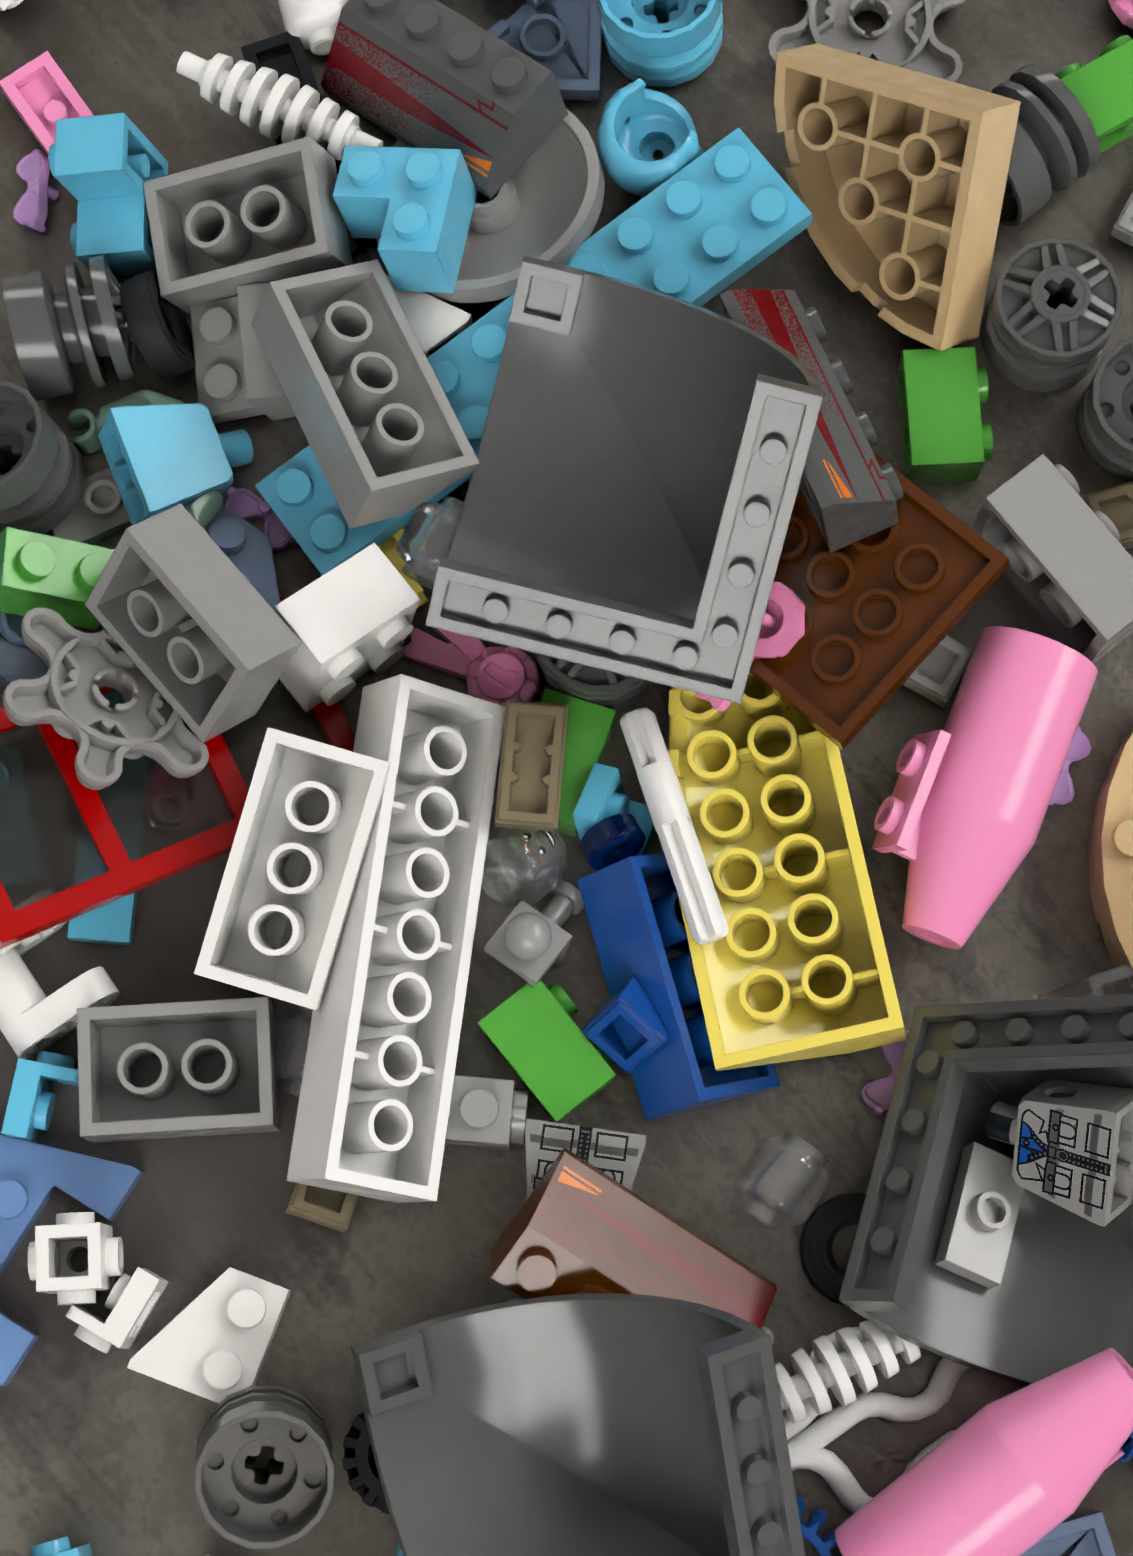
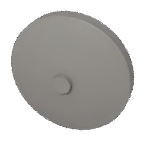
(537, 214)

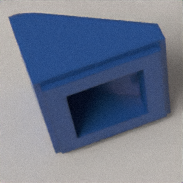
(627, 1026)

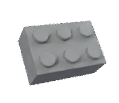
(245, 222)
(1062, 557)
(192, 622)
(177, 1069)

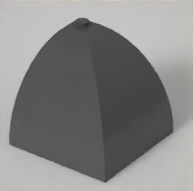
(629, 484)
(1064, 1276)
(581, 1431)

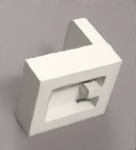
(131, 1305)

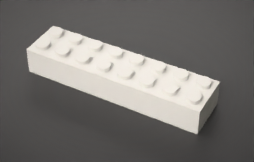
(400, 973)

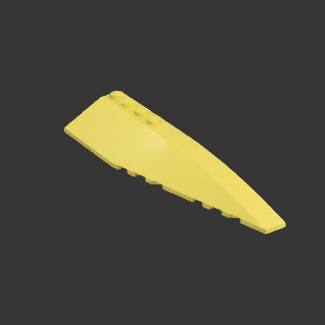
(787, 862)

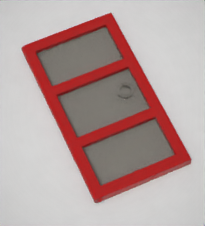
(88, 847)

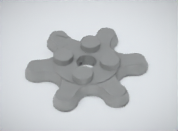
(903, 40)
(77, 710)

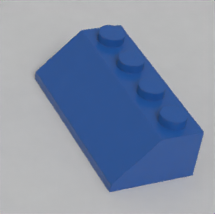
(644, 936)

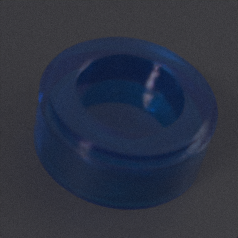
(612, 840)

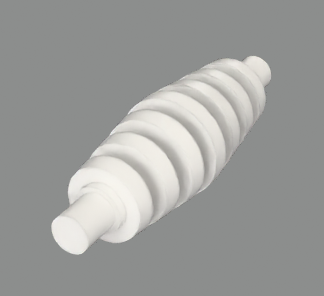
(274, 103)
(836, 1368)

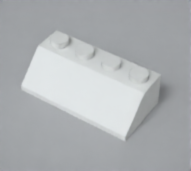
(292, 868)

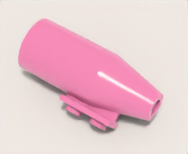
(982, 784)
(1005, 1470)

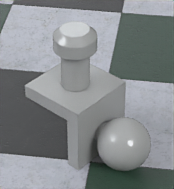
(534, 940)

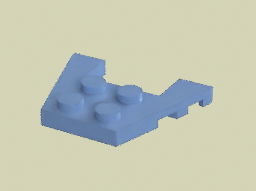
(27, 1182)

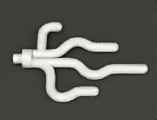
(808, 1443)

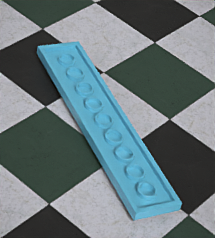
(679, 240)

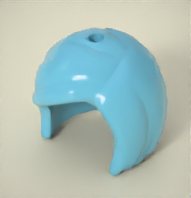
(639, 127)

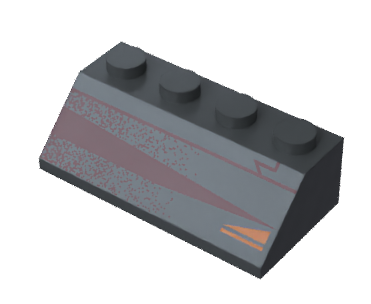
(443, 84)
(841, 474)

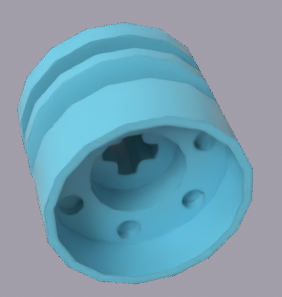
(662, 51)

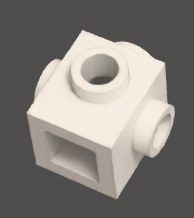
(52, 1252)

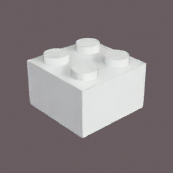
(347, 626)

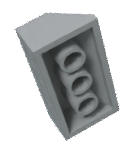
(362, 390)

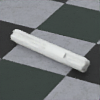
(674, 826)

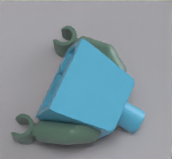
(163, 453)

